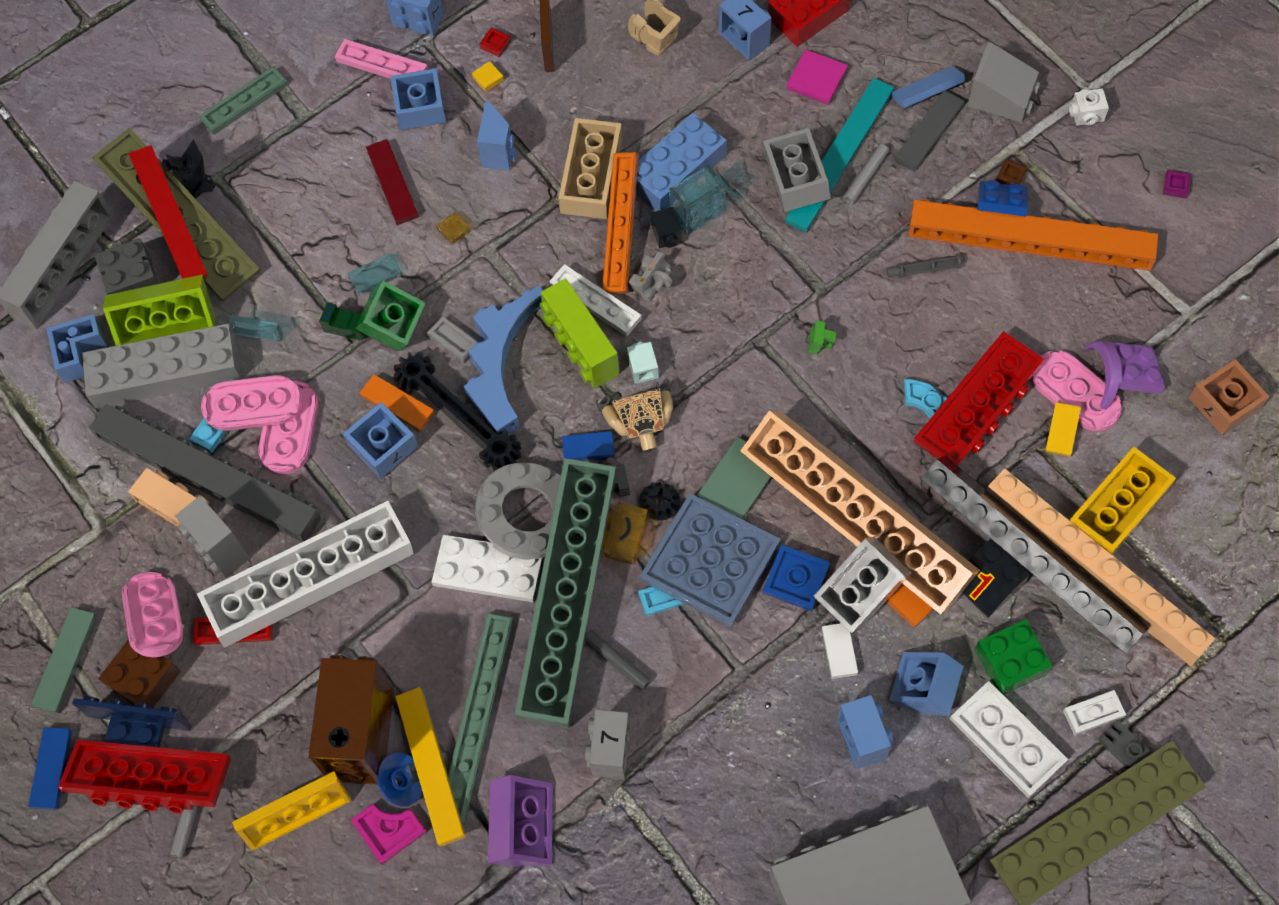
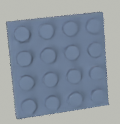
(710, 560)

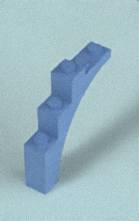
(489, 358)

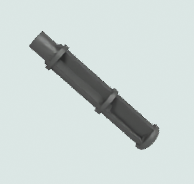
(925, 266)

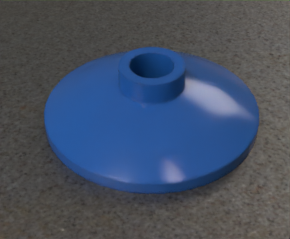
(403, 770)

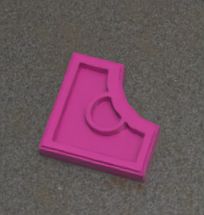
(387, 832)

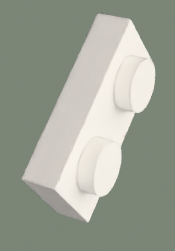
(1094, 712)

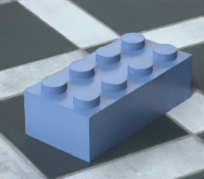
(677, 157)

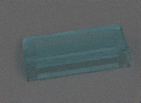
(372, 273)
(256, 328)

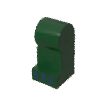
(340, 322)

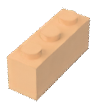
(161, 495)

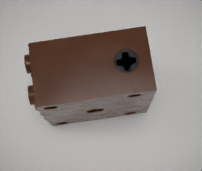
(351, 719)

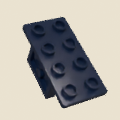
(132, 724)

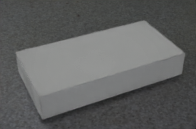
(452, 338)

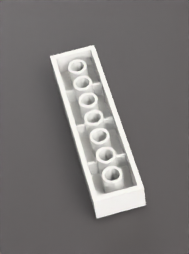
(305, 574)

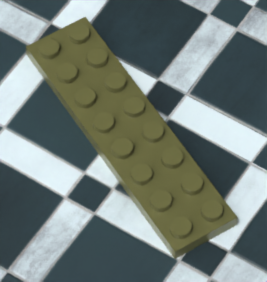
(222, 258)
(1097, 824)

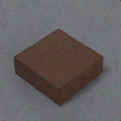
(1011, 173)

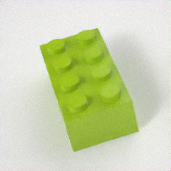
(159, 310)
(579, 334)

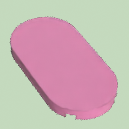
(1070, 382)
(251, 403)
(287, 445)
(152, 614)

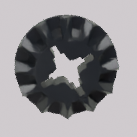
(666, 509)

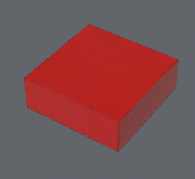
(495, 42)

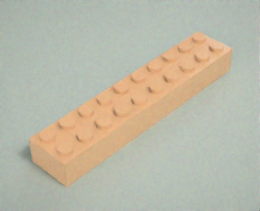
(858, 508)

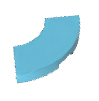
(922, 396)

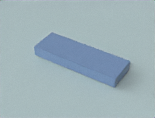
(928, 86)

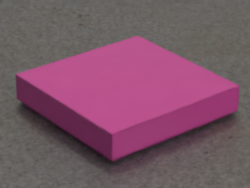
(816, 77)

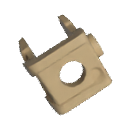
(658, 15)

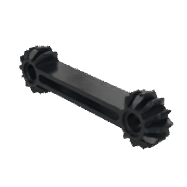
(456, 411)

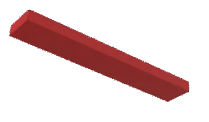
(167, 213)

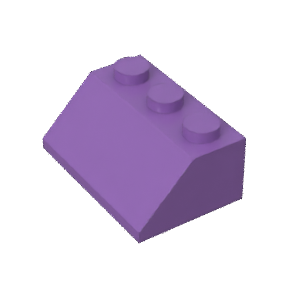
(520, 822)

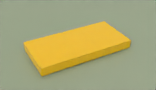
(292, 811)

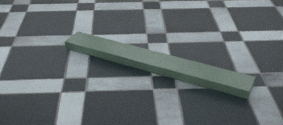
(478, 710)

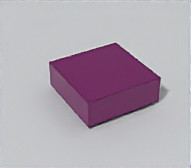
(1176, 184)

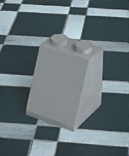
(1003, 85)

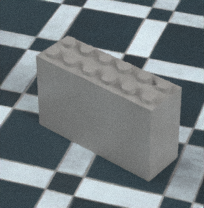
(880, 865)

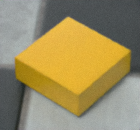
(487, 76)

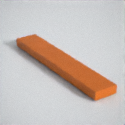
(620, 223)

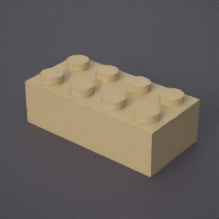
(589, 168)

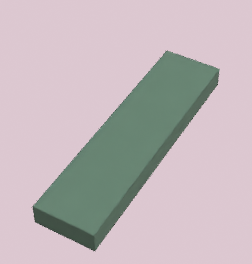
(243, 100)
(64, 660)

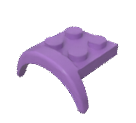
(1128, 369)

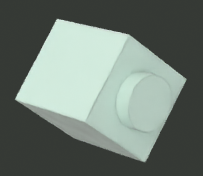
(642, 362)

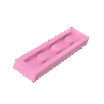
(375, 60)

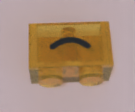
(626, 533)

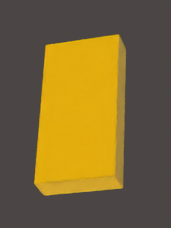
(1063, 429)

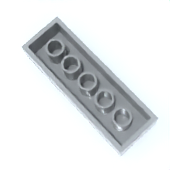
(55, 255)
(161, 366)

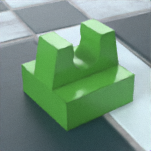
(820, 337)

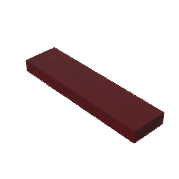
(392, 182)

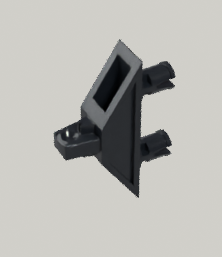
(190, 170)

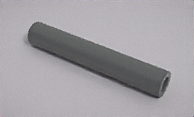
(617, 660)

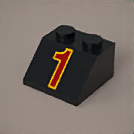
(997, 579)

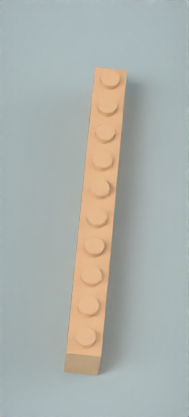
(1155, 611)

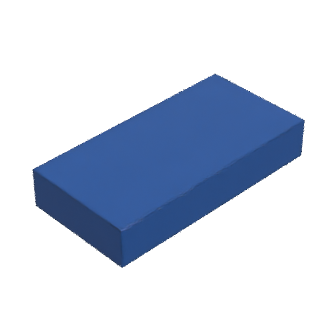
(588, 446)

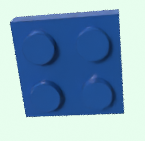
(1003, 198)
(796, 577)

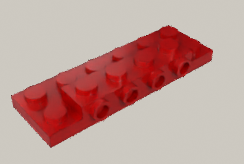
(980, 400)
(145, 775)

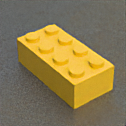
(1123, 500)

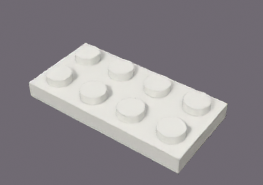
(484, 570)
(1008, 739)

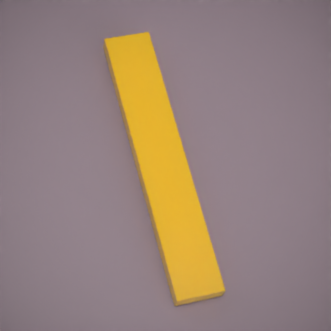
(430, 767)

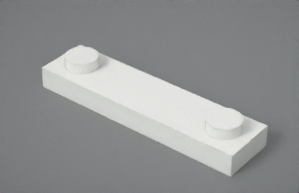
(600, 302)

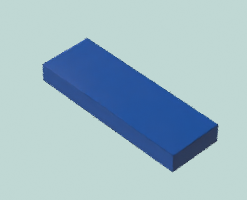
(50, 768)

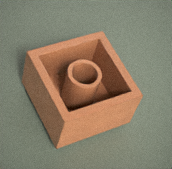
(1228, 397)

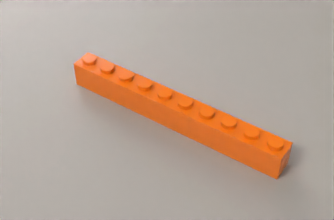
(1033, 235)

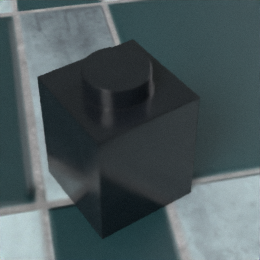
(666, 227)

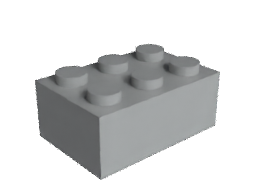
(797, 169)
(211, 537)
(862, 584)

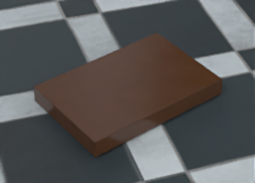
(546, 35)

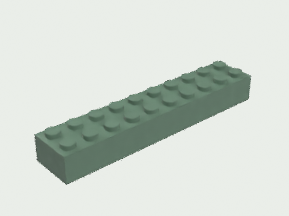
(566, 594)

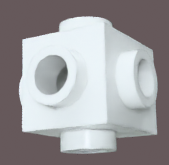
(1089, 107)

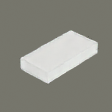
(839, 651)

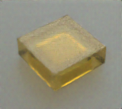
(453, 228)

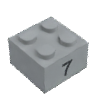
(609, 745)

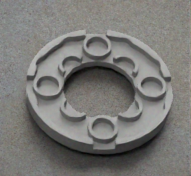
(490, 513)

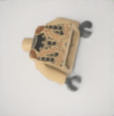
(640, 414)

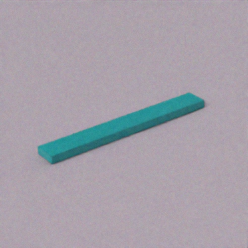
(845, 147)

